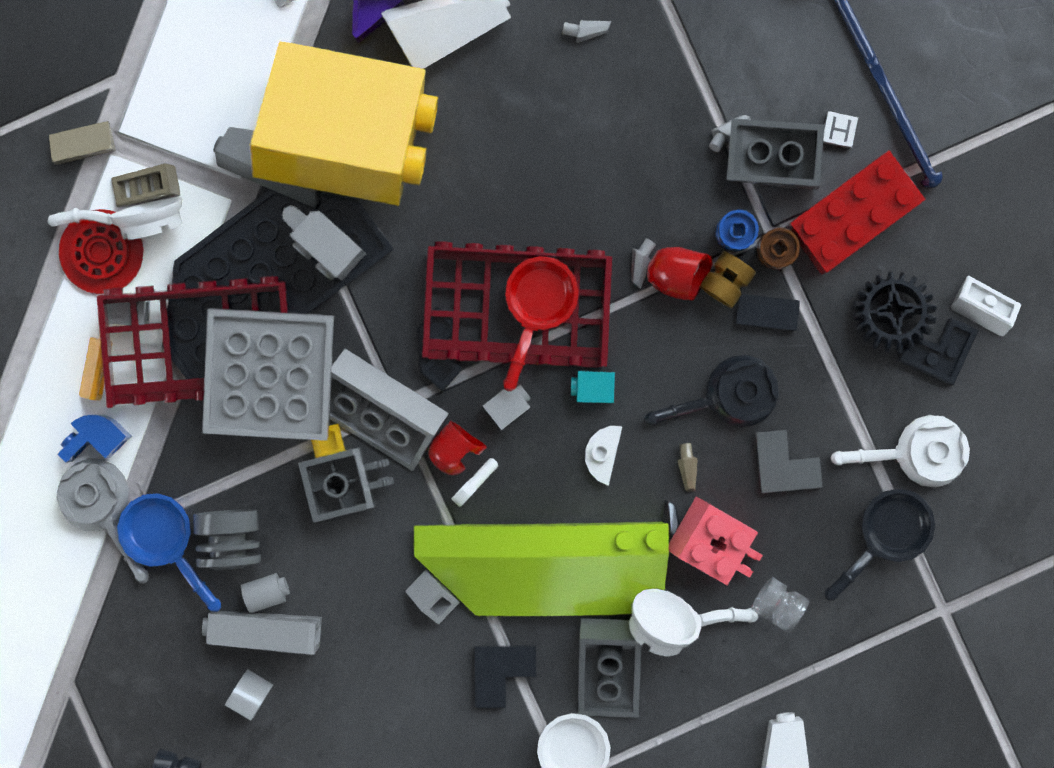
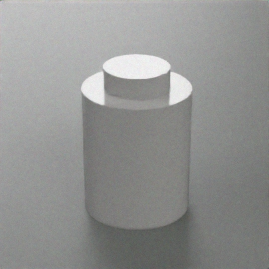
(264, 592)

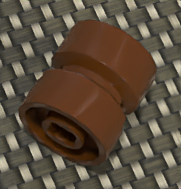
(777, 248)

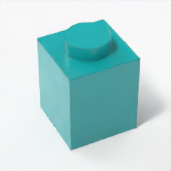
(593, 387)

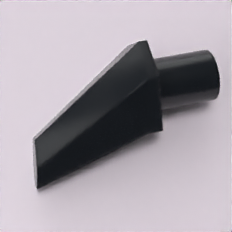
(671, 517)

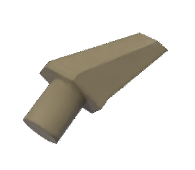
(688, 467)

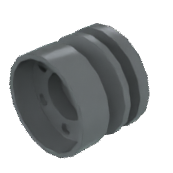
(227, 538)

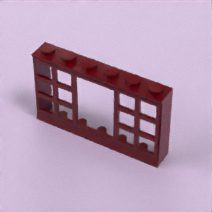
(503, 352)
(169, 390)

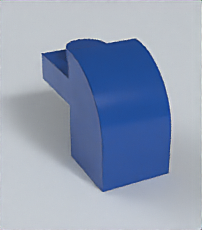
(98, 430)

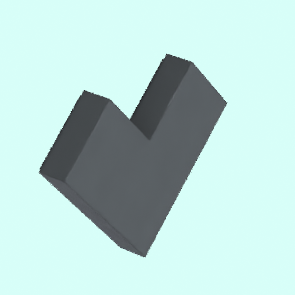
(780, 473)

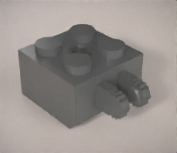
(356, 493)

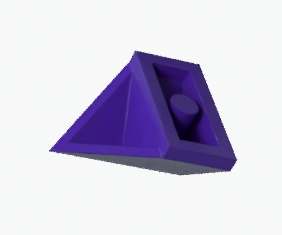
(368, 16)

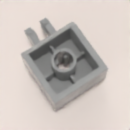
(324, 241)

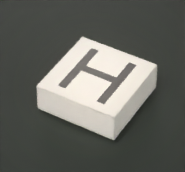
(839, 129)

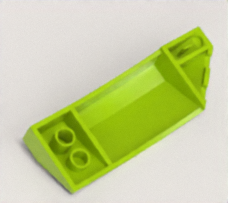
(546, 566)

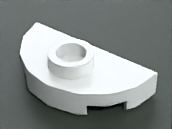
(601, 452)

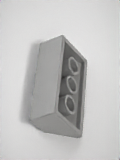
(382, 410)

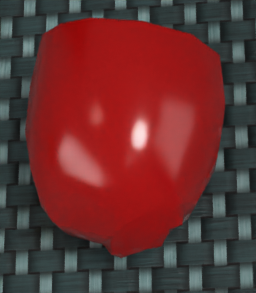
(674, 271)

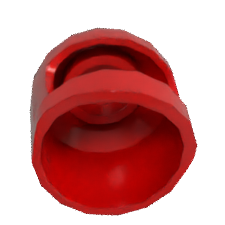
(450, 448)

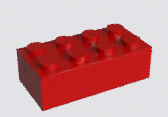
(856, 212)

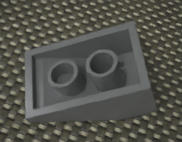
(776, 153)
(608, 669)

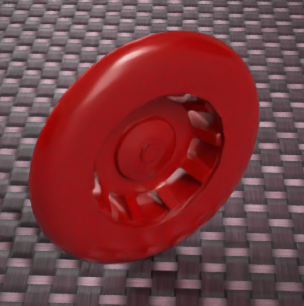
(100, 253)

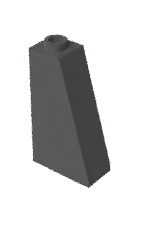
(234, 155)

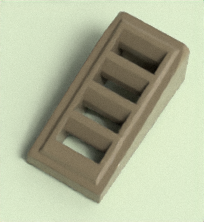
(164, 181)

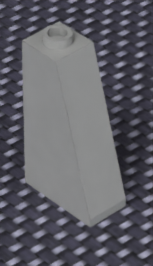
(263, 631)

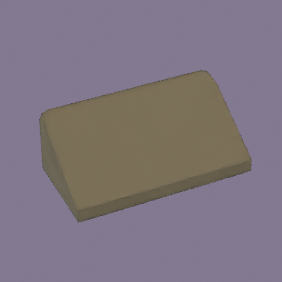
(81, 143)

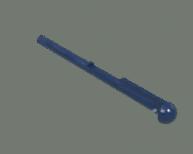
(932, 178)

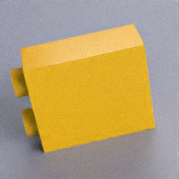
(342, 124)

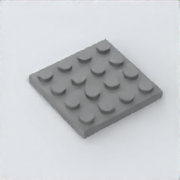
(268, 374)

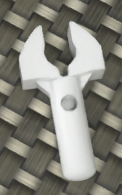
(474, 482)

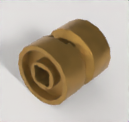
(722, 288)

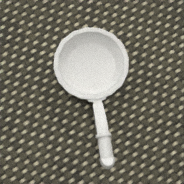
(134, 221)
(929, 452)
(671, 623)
(573, 743)

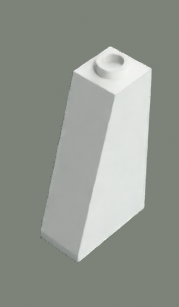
(438, 27)
(785, 743)

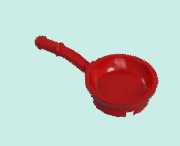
(541, 297)

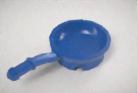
(156, 533)

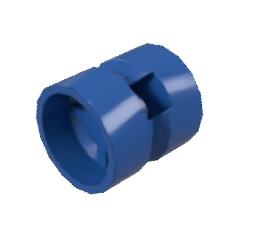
(736, 231)

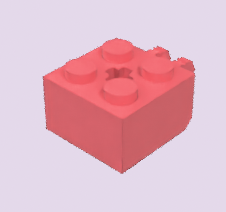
(728, 546)

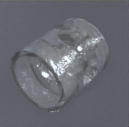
(777, 603)

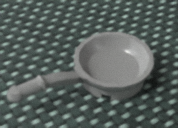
(93, 499)

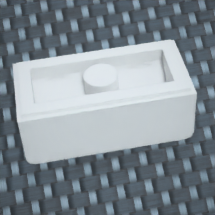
(986, 306)

